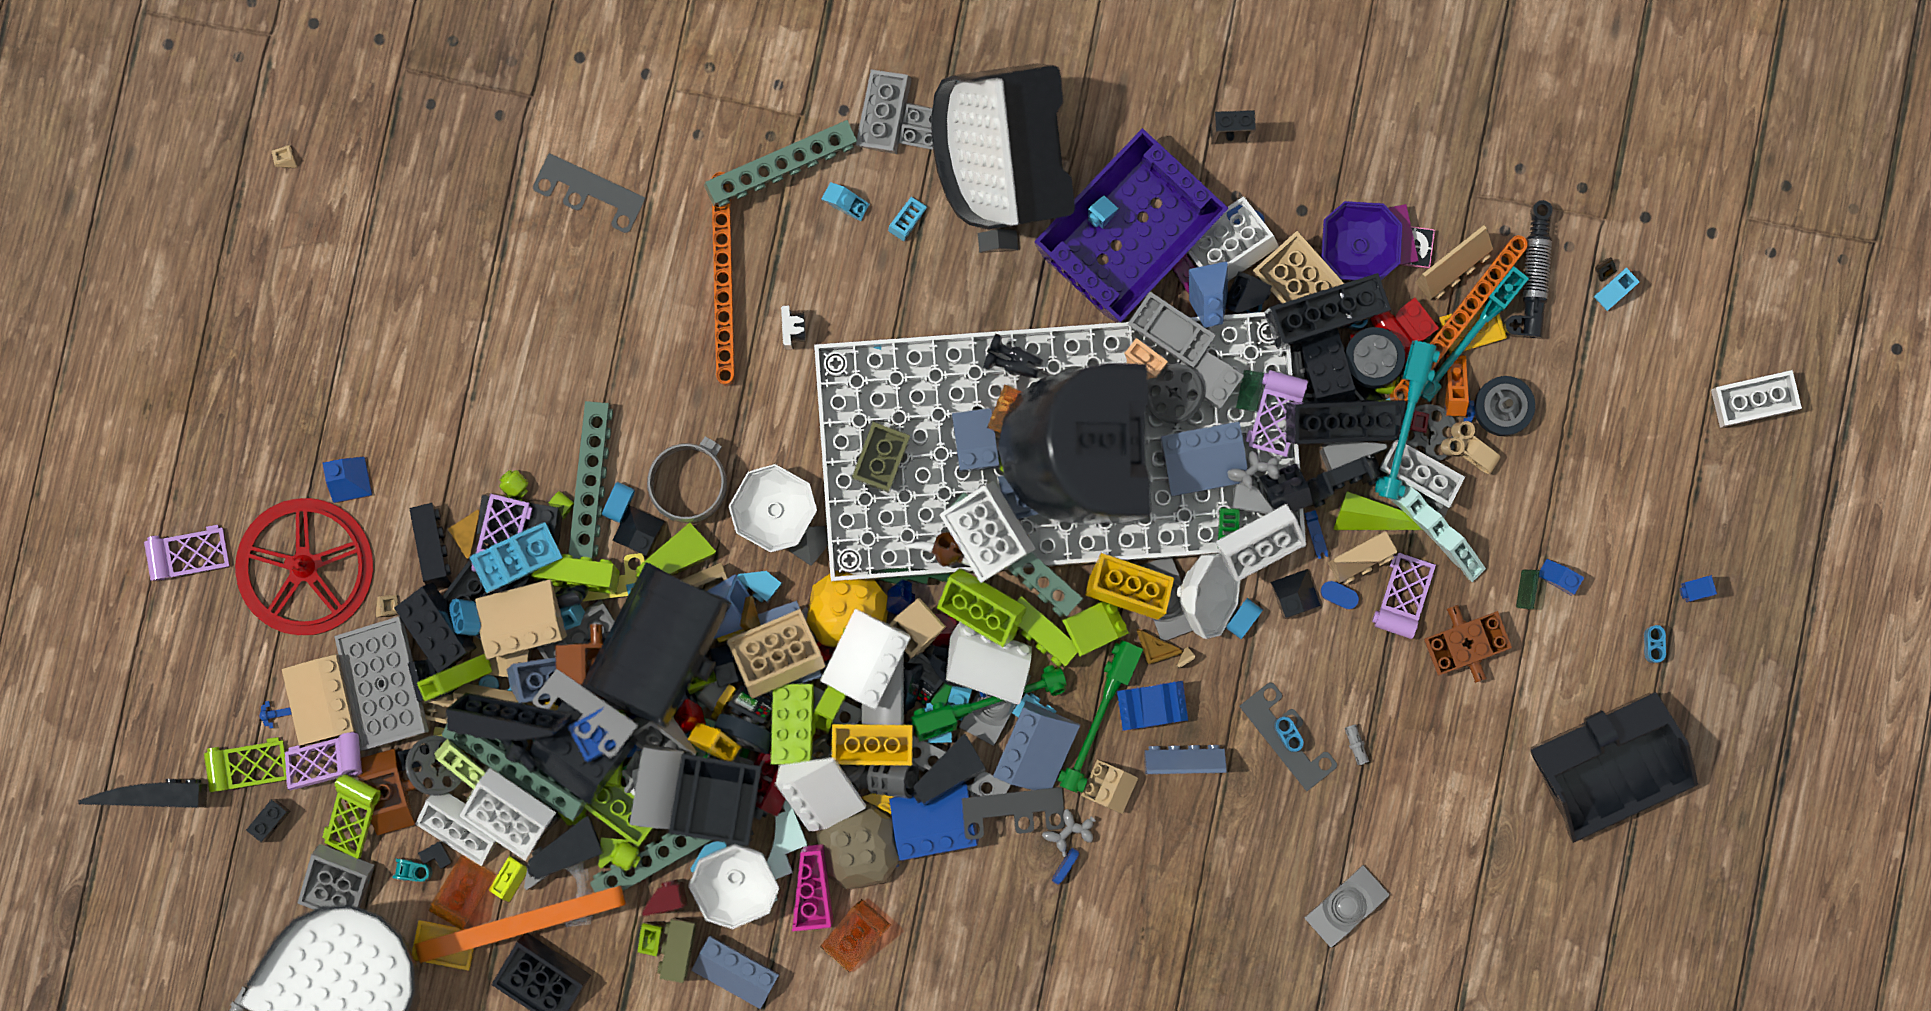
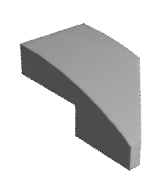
(633, 764)

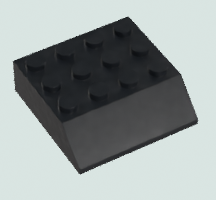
(564, 762)
(715, 800)

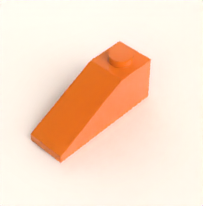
(1456, 388)

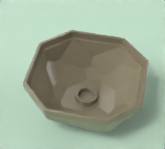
(860, 849)

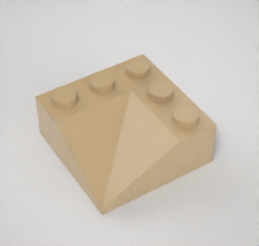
(1361, 558)

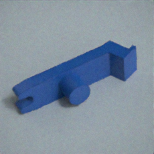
(1316, 533)

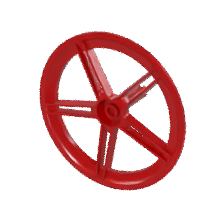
(304, 567)

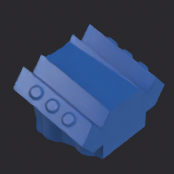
(1152, 705)

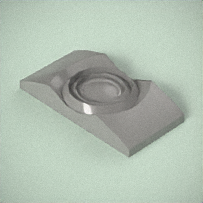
(1171, 330)
(1174, 621)
(988, 721)
(1346, 906)

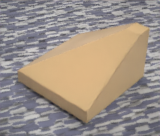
(284, 157)
(386, 605)
(1186, 657)

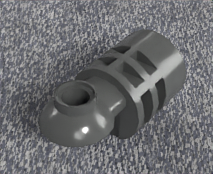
(889, 780)

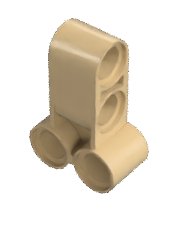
(1470, 448)

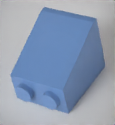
(1209, 292)
(735, 592)

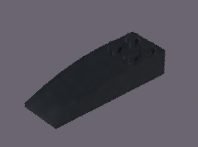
(1327, 310)
(1344, 421)
(502, 719)
(168, 794)

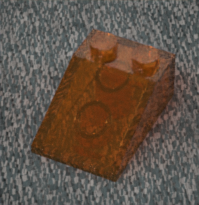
(461, 892)
(855, 935)

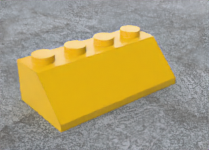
(1130, 586)
(872, 744)

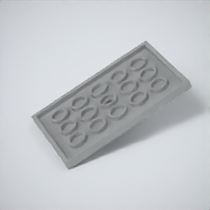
(380, 683)

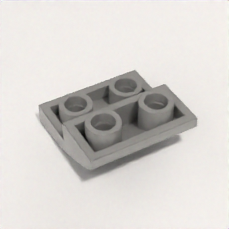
(916, 126)

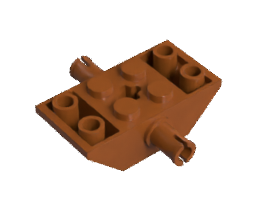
(1486, 639)
(578, 658)
(393, 810)

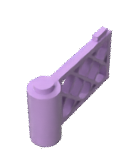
(1280, 386)
(525, 515)
(159, 554)
(1396, 620)
(347, 761)

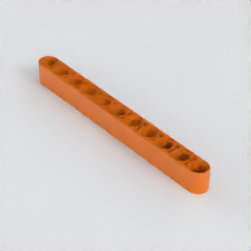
(726, 288)
(1476, 298)
(520, 924)

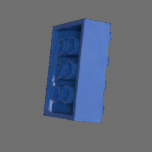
(933, 827)

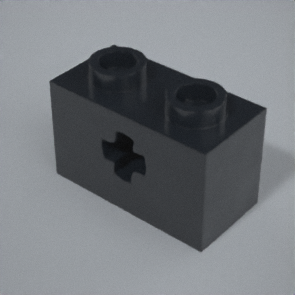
(268, 820)

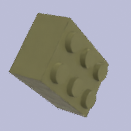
(881, 457)
(677, 950)

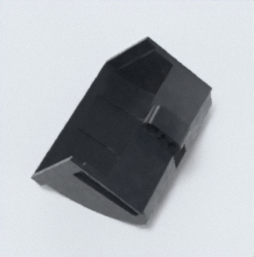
(657, 646)
(1615, 765)

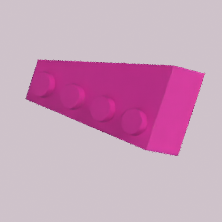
(813, 898)

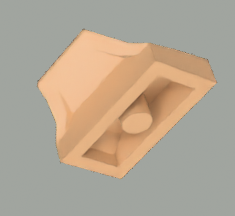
(1141, 353)

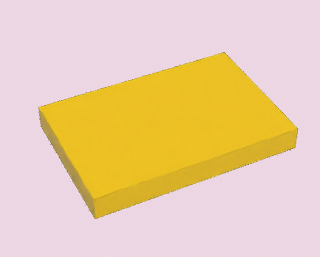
(1490, 332)
(430, 930)

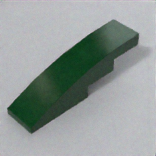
(919, 579)

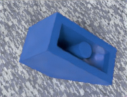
(1560, 577)
(1698, 589)

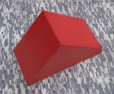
(689, 715)

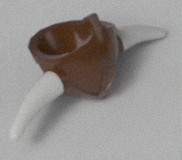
(945, 549)

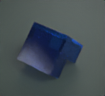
(900, 597)

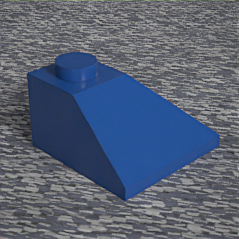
(347, 479)

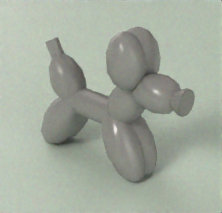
(1245, 476)
(1070, 827)

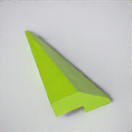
(1365, 514)

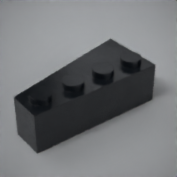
(430, 545)

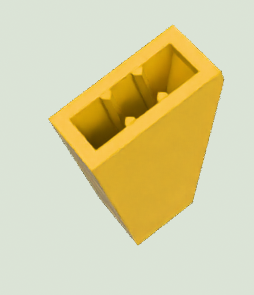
(714, 742)

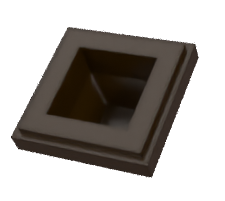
(1605, 268)

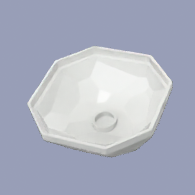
(772, 508)
(1209, 596)
(733, 886)

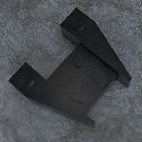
(1362, 469)

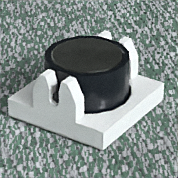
(792, 327)

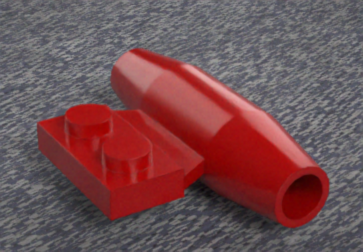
(1409, 324)

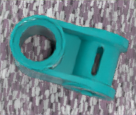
(408, 870)

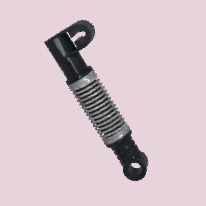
(1536, 287)

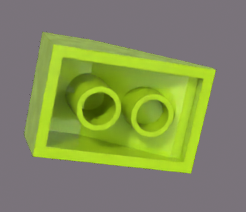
(1095, 627)

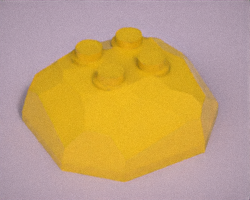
(835, 602)

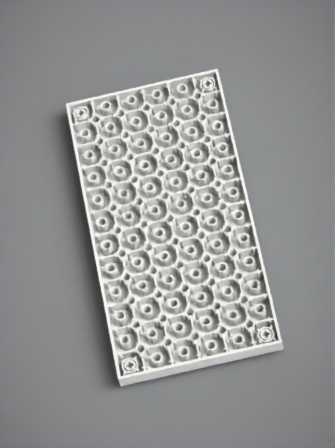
(925, 379)

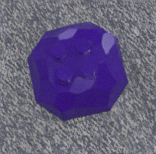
(1361, 240)

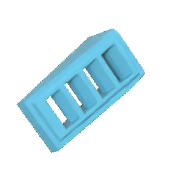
(897, 231)

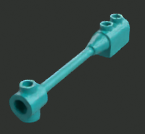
(1496, 303)
(1418, 372)

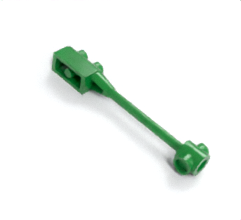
(1118, 672)
(944, 718)

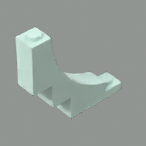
(1440, 532)
(787, 839)

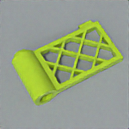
(219, 770)
(356, 794)

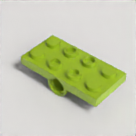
(792, 724)

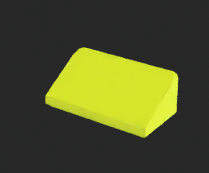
(508, 879)

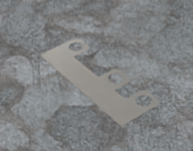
(616, 724)

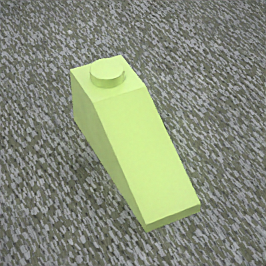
(459, 763)

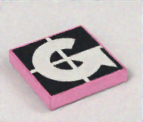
(1424, 243)

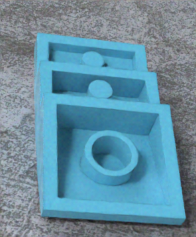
(515, 557)

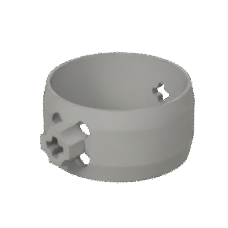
(706, 446)

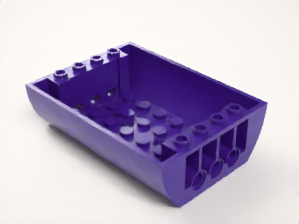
(1149, 248)

